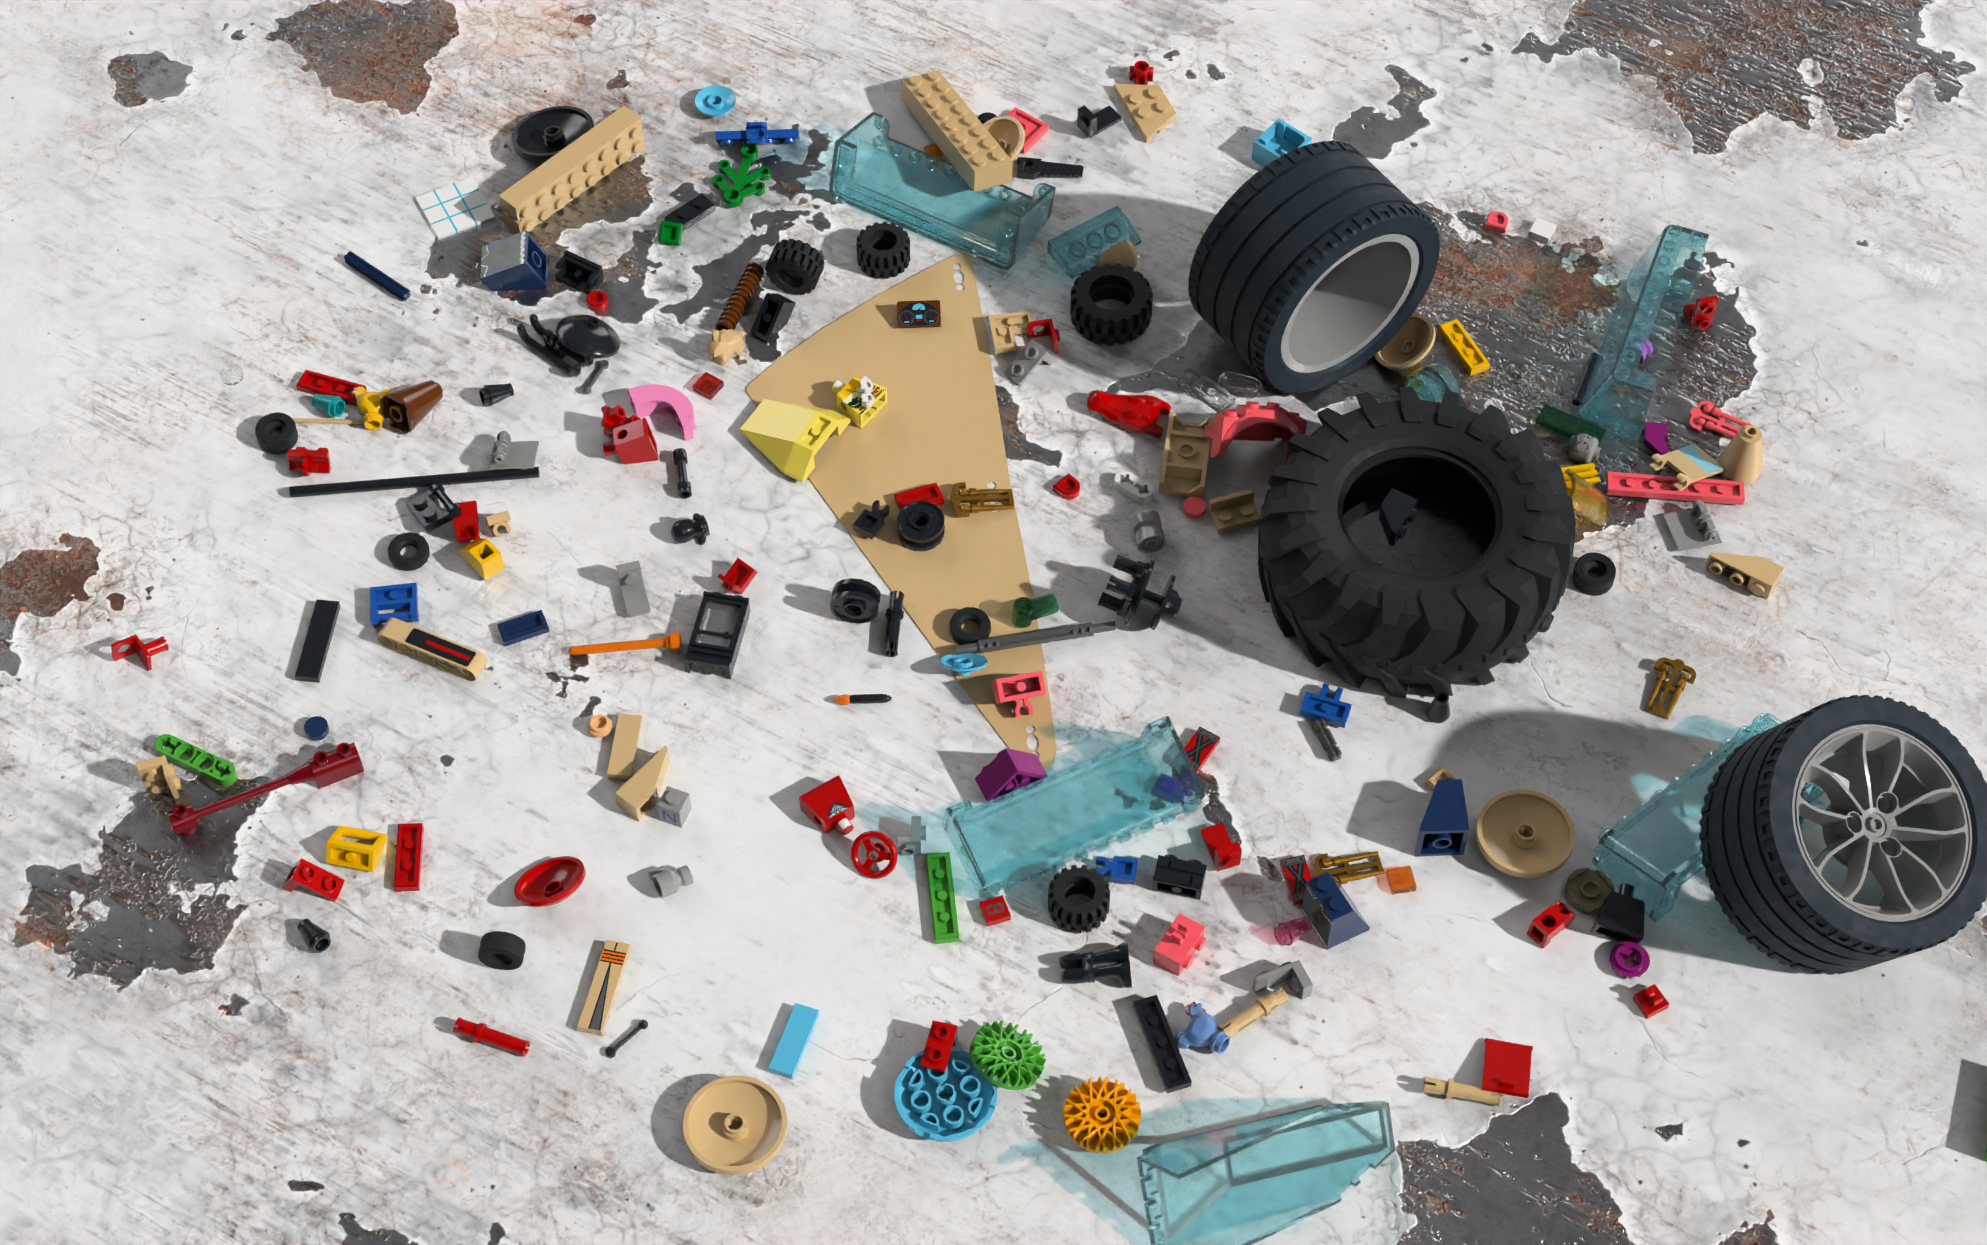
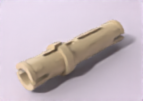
(1259, 1009)
(1461, 1091)

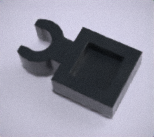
(871, 522)

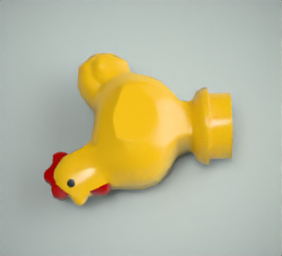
(369, 406)

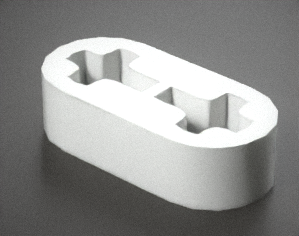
(1133, 487)

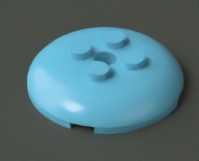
(927, 1114)

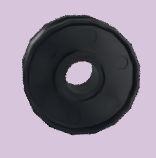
(920, 526)
(855, 600)

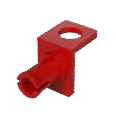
(143, 650)

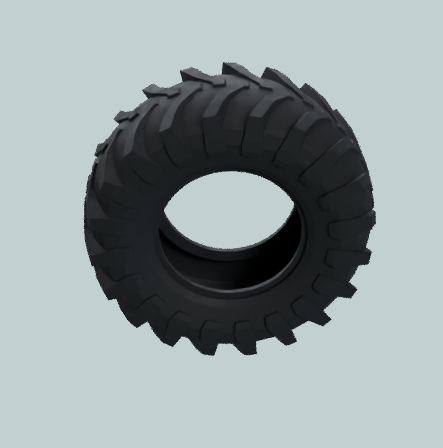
(1397, 622)

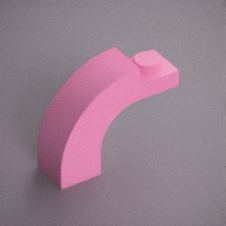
(664, 400)

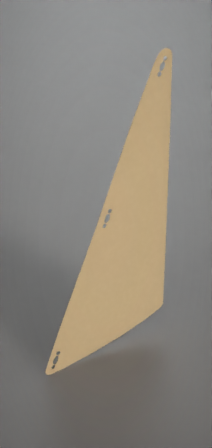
(933, 429)

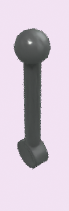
(603, 365)

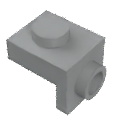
(912, 844)

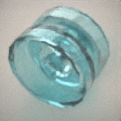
(1433, 382)

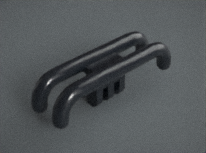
(553, 348)

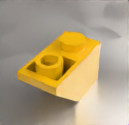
(483, 557)

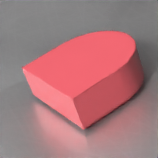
(1497, 222)

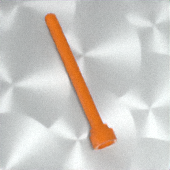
(671, 642)

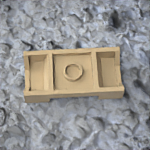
(1185, 458)

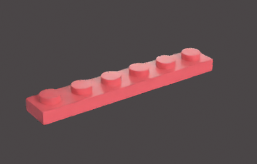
(1663, 488)

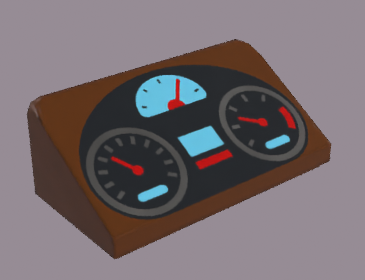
(918, 314)

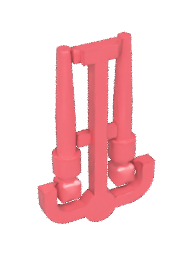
(1711, 423)

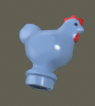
(1202, 1031)

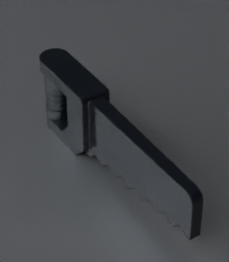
(1045, 169)

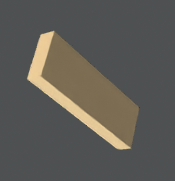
(624, 746)

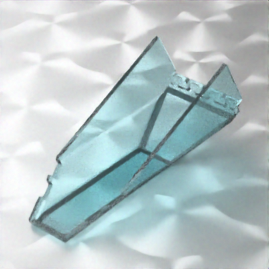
(1261, 1173)

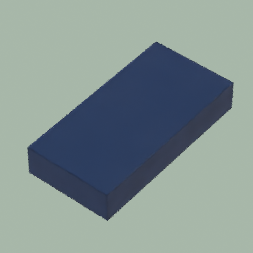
(523, 628)

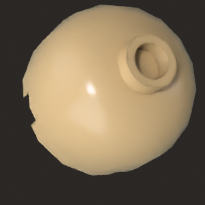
(1120, 254)

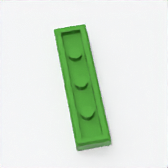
(942, 898)

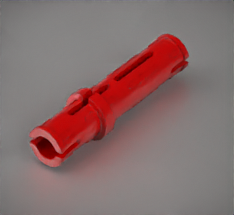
(482, 1033)

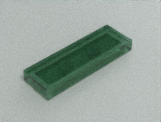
(1567, 424)

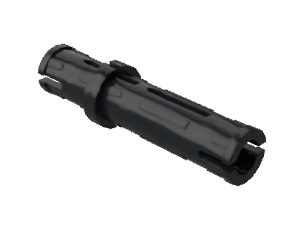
(894, 616)

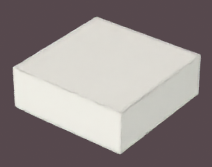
(1542, 230)

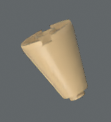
(1743, 456)

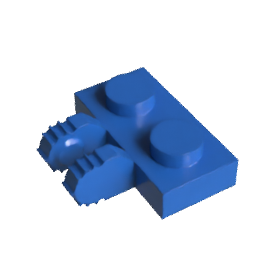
(1321, 707)

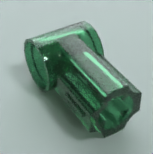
(1030, 609)

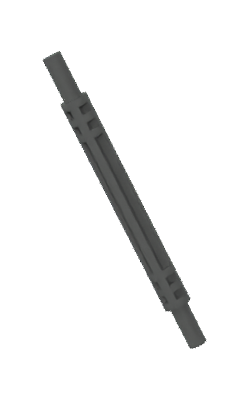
(1034, 638)

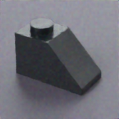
(772, 316)

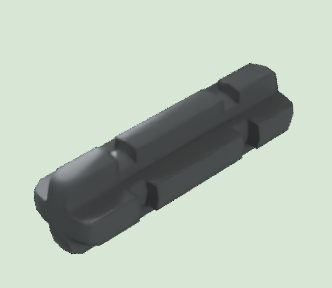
(1327, 740)

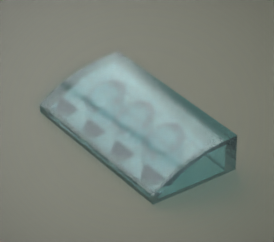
(1085, 243)

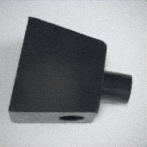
(1621, 916)

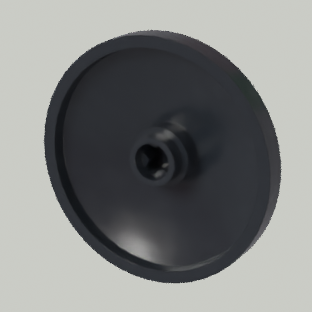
(549, 131)

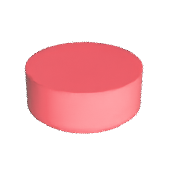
(1194, 507)

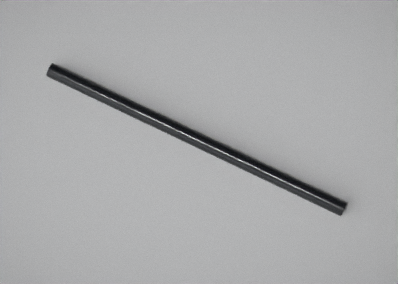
(412, 482)

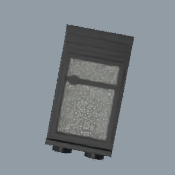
(717, 632)

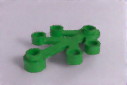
(734, 196)

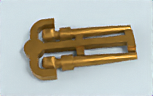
(974, 495)
(1677, 666)
(1347, 869)

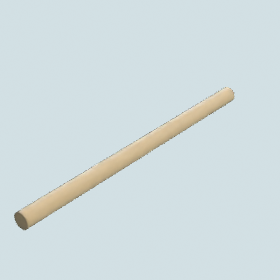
(330, 421)

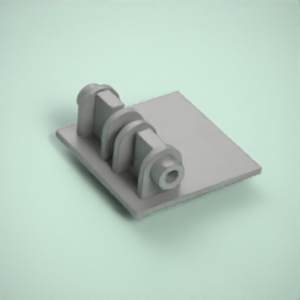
(513, 454)
(1692, 527)

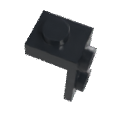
(1095, 123)

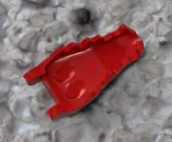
(1131, 412)

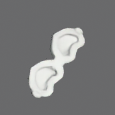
(865, 391)

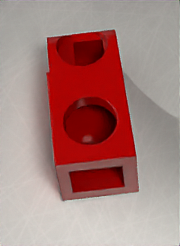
(1550, 923)

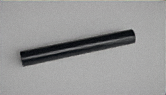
(1585, 379)

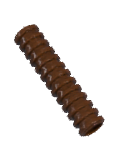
(740, 297)

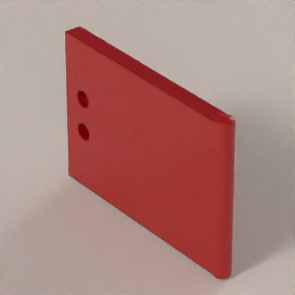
(1506, 1068)

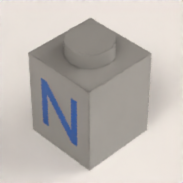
(674, 806)

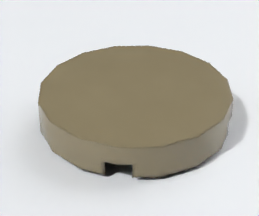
(1587, 890)

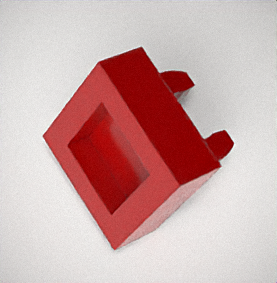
(1650, 1001)

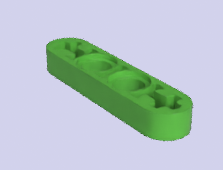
(193, 763)

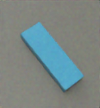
(793, 1041)

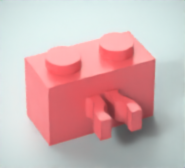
(1019, 688)
(1179, 944)

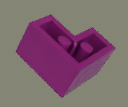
(1009, 772)

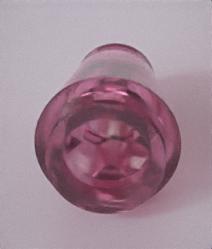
(1290, 931)

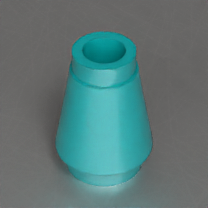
(329, 404)

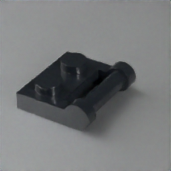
(428, 513)

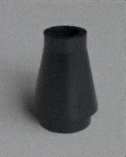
(495, 393)
(1439, 708)
(314, 936)

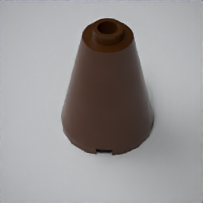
(410, 405)

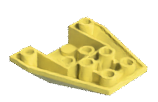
(792, 434)

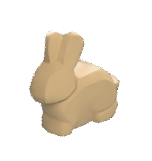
(725, 345)

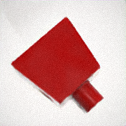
(633, 443)

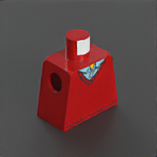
(829, 806)

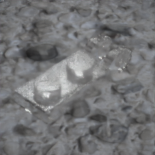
(1206, 390)

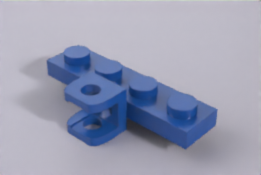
(757, 134)

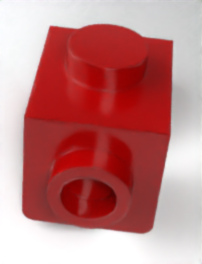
(738, 576)

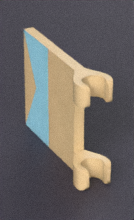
(1690, 463)

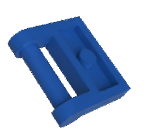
(394, 597)

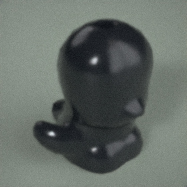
(688, 529)

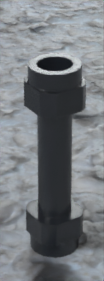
(684, 485)

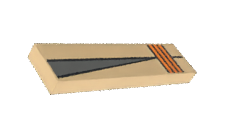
(604, 987)

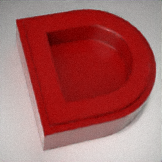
(1067, 487)

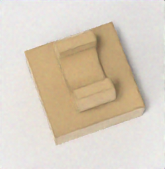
(498, 520)

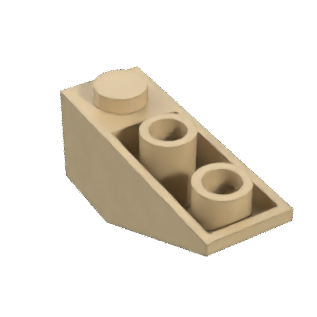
(1749, 572)
(642, 789)

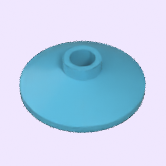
(715, 101)
(963, 663)

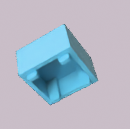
(1277, 141)

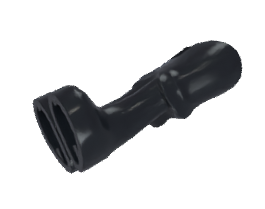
(1080, 966)

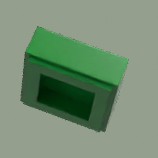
(670, 233)

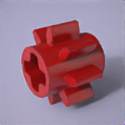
(1141, 73)

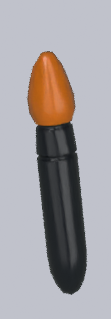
(846, 699)

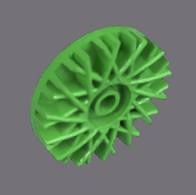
(1006, 1056)

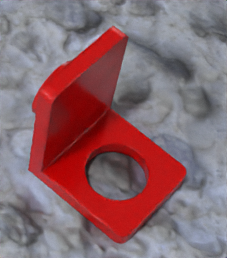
(1047, 330)

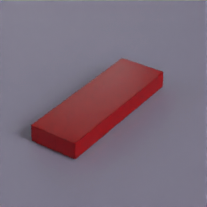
(318, 383)
(408, 857)

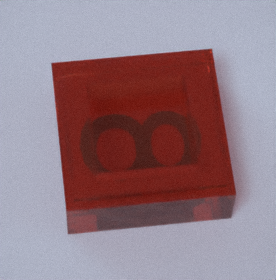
(708, 385)

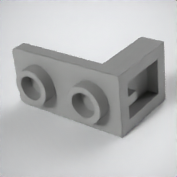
(1028, 361)
(633, 589)
(1289, 971)

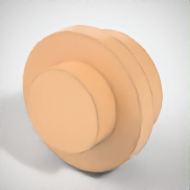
(600, 725)

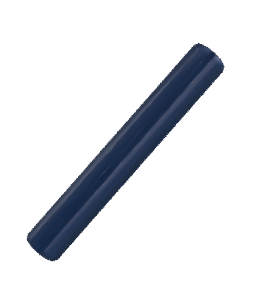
(377, 276)

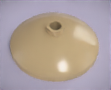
(1008, 134)
(1409, 344)

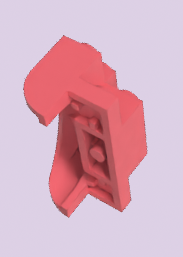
(1253, 424)

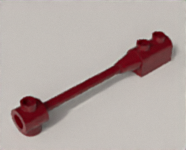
(323, 768)

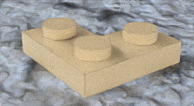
(1005, 326)

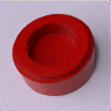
(597, 300)

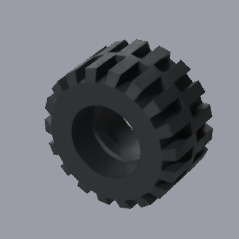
(887, 238)
(794, 266)
(1078, 882)

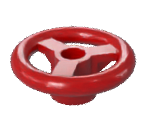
(880, 848)

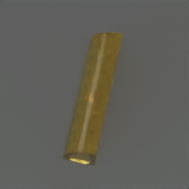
(1587, 498)

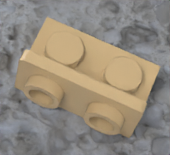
(1233, 511)
(159, 776)

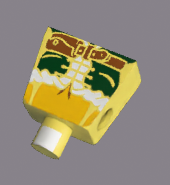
(850, 401)

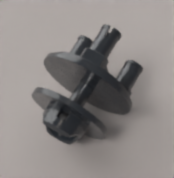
(1136, 591)

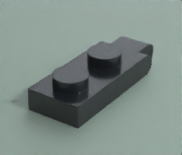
(691, 212)

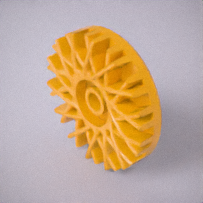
(1107, 1100)

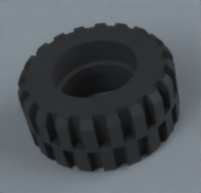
(1106, 324)

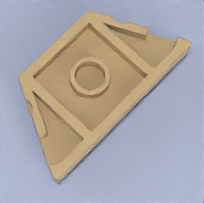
(1146, 107)

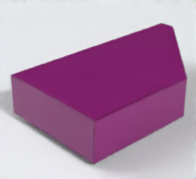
(1656, 437)

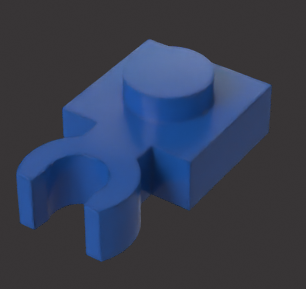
(1121, 869)

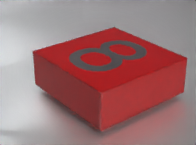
(995, 910)

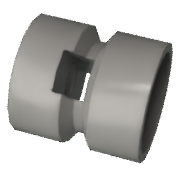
(1148, 531)

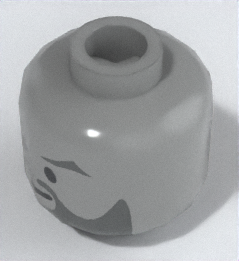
(1583, 448)

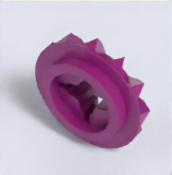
(1625, 950)

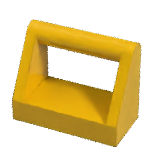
(355, 854)

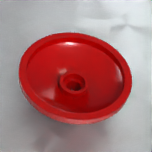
(550, 882)

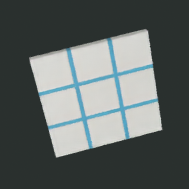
(455, 207)

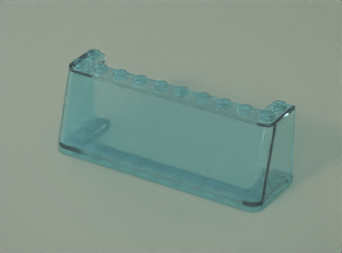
(933, 197)
(1617, 391)
(1075, 811)
(1660, 840)

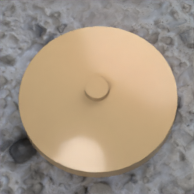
(1525, 834)
(735, 1125)

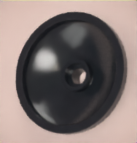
(588, 336)

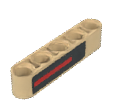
(432, 649)

